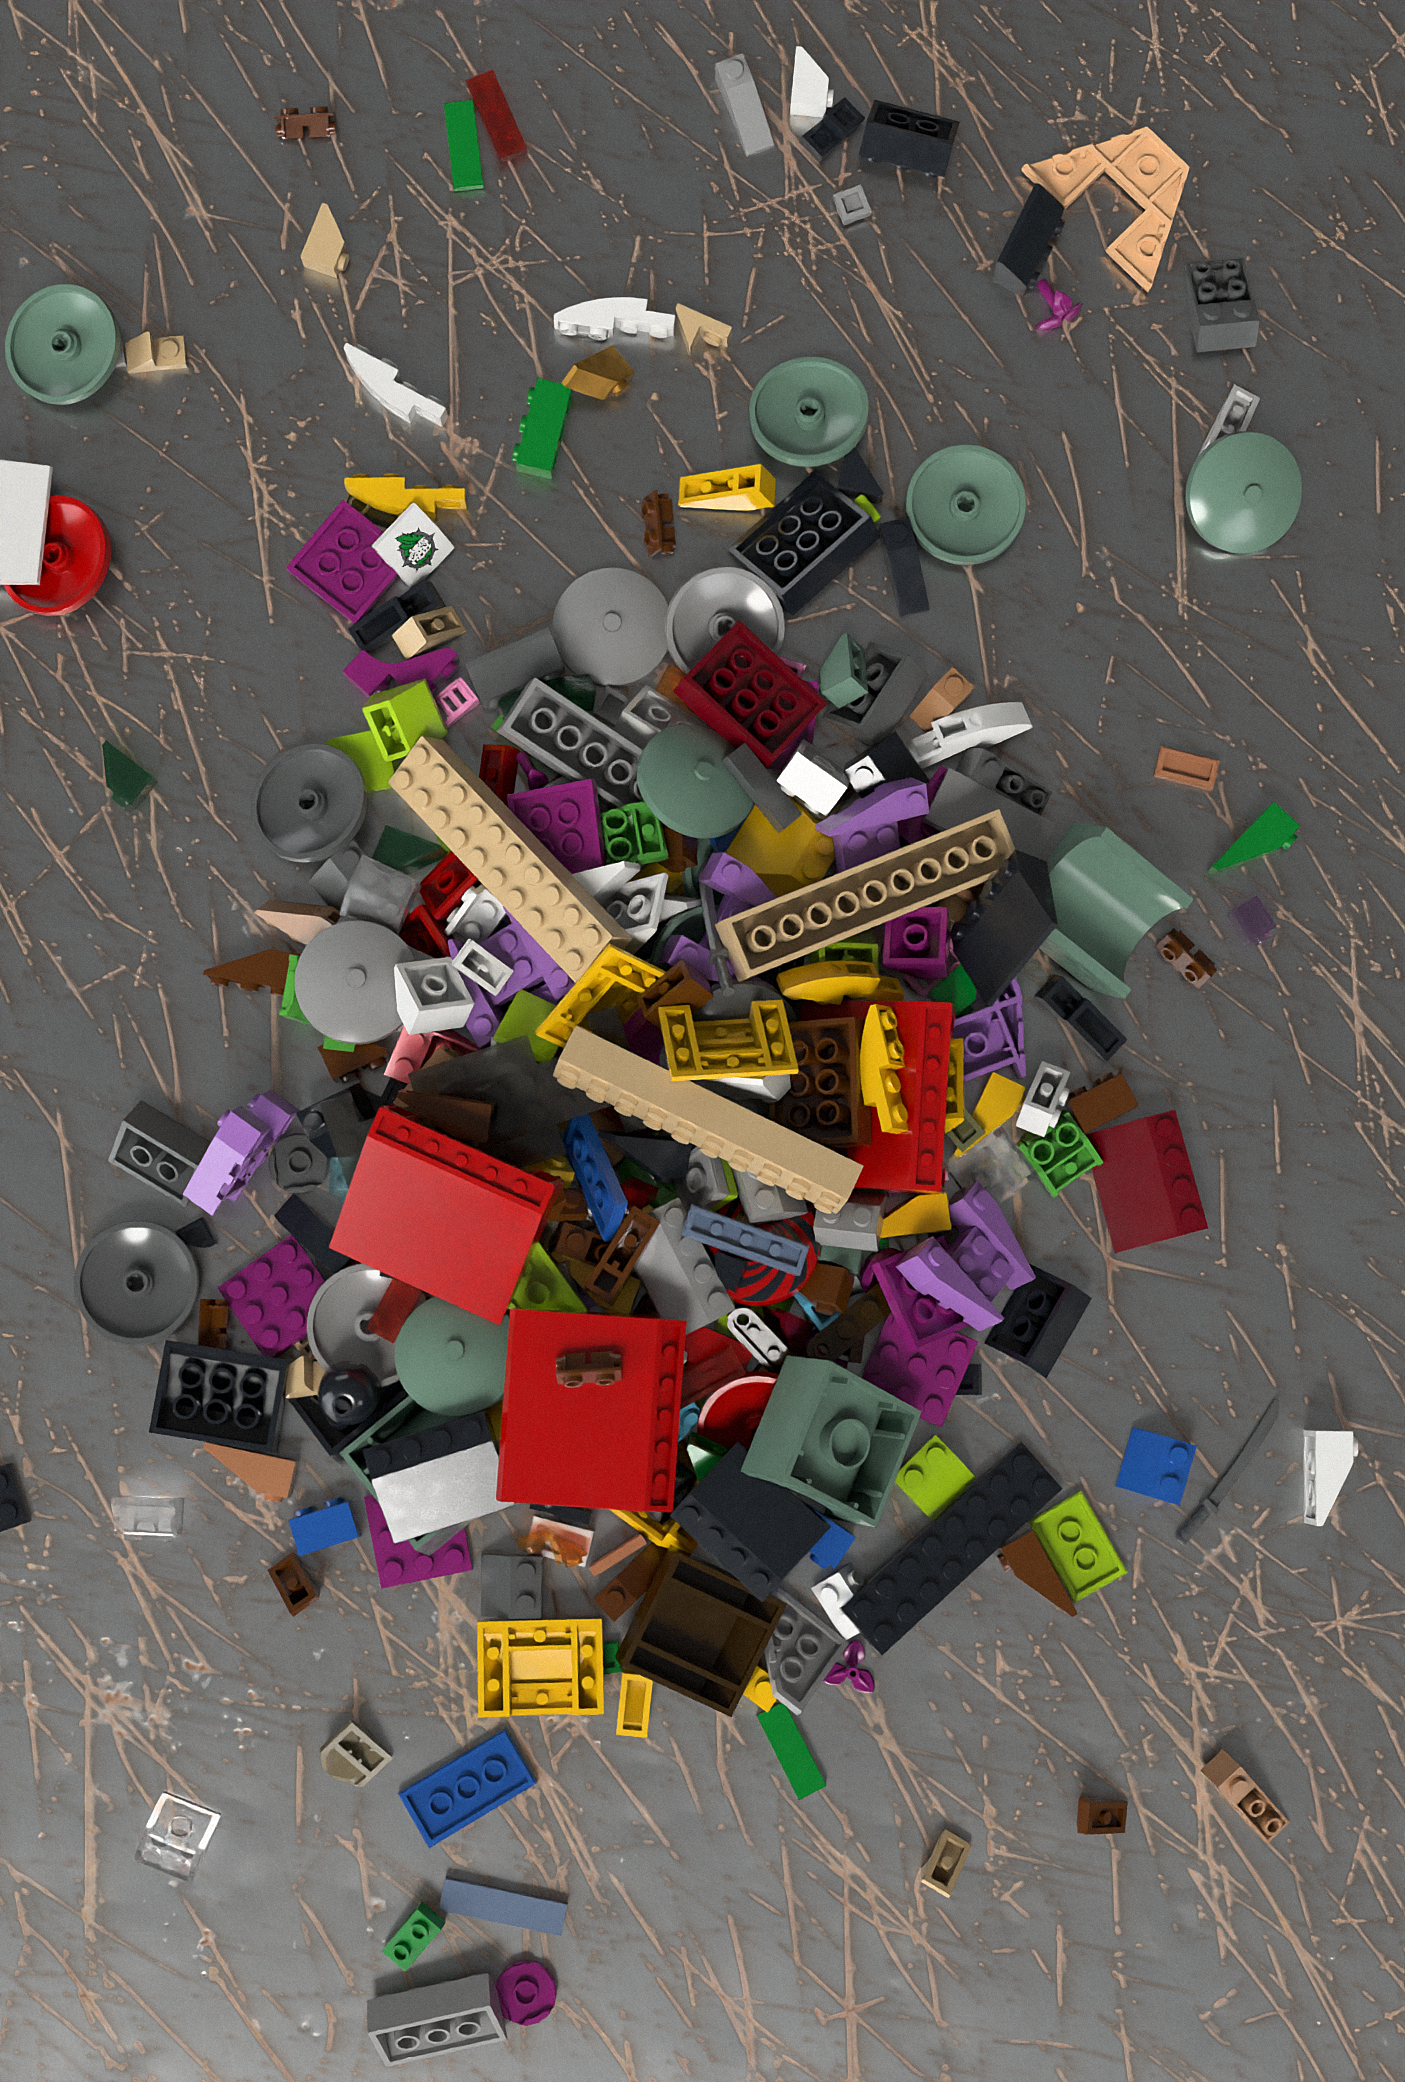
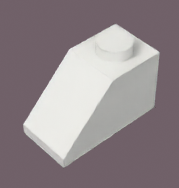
(809, 87)

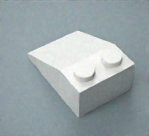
(638, 908)
(1326, 1466)

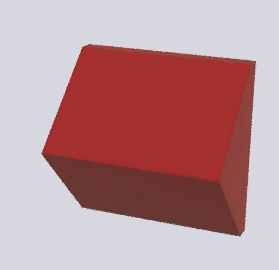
(446, 886)
(425, 933)

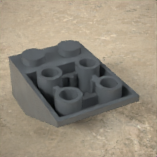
(1221, 305)

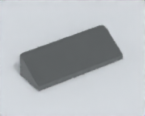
(761, 787)

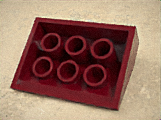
(749, 695)
(1146, 1182)

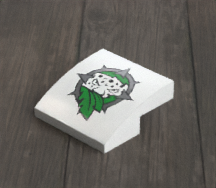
(413, 546)

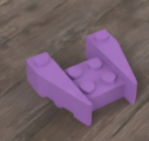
(870, 824)
(741, 892)
(530, 967)
(994, 1035)
(239, 1149)
(976, 1262)

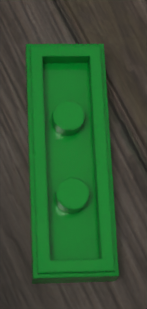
(463, 145)
(791, 1750)

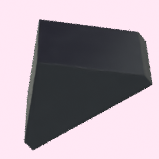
(858, 480)

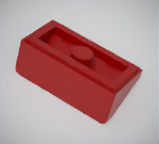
(499, 769)

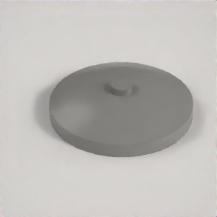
(712, 604)
(611, 627)
(350, 981)
(340, 1320)

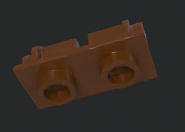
(293, 122)
(656, 510)
(1195, 968)
(213, 1323)
(603, 1370)

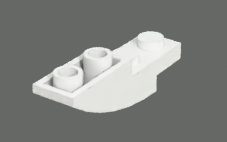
(602, 316)
(383, 381)
(968, 728)

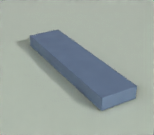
(744, 1240)
(503, 1906)

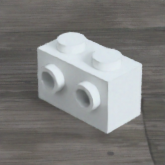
(1043, 1098)

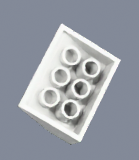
(23, 520)

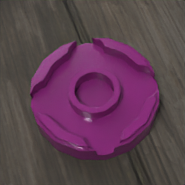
(526, 1992)

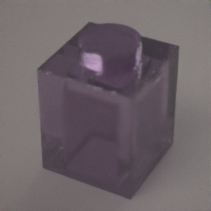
(1252, 921)

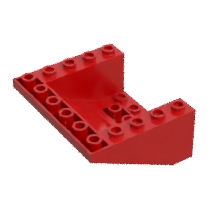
(914, 1157)
(443, 1214)
(592, 1440)

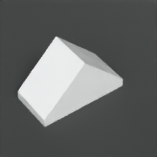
(482, 967)

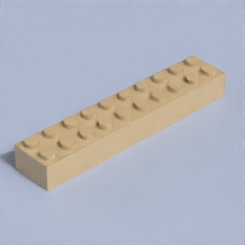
(506, 857)
(865, 895)
(707, 1121)

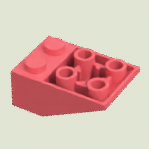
(415, 1050)

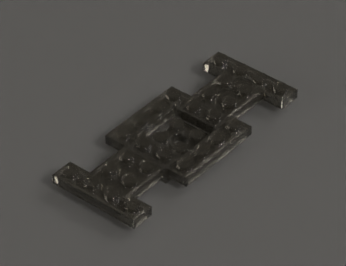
(507, 1074)

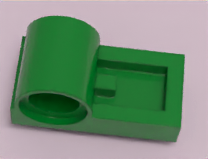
(413, 1936)

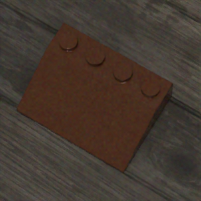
(827, 1091)

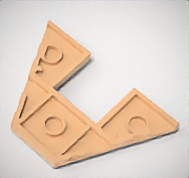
(1144, 170)

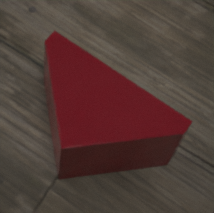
(788, 1326)

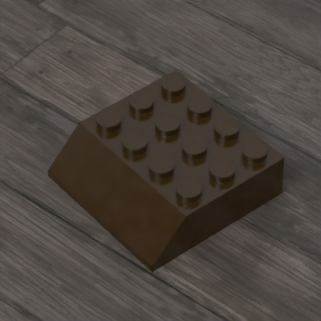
(699, 1631)

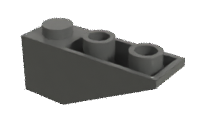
(1003, 779)

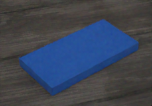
(595, 1175)
(467, 1788)

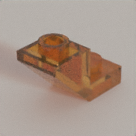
(563, 1548)

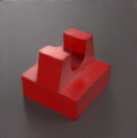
(638, 1193)

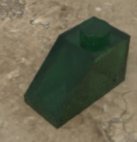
(125, 778)
(406, 851)

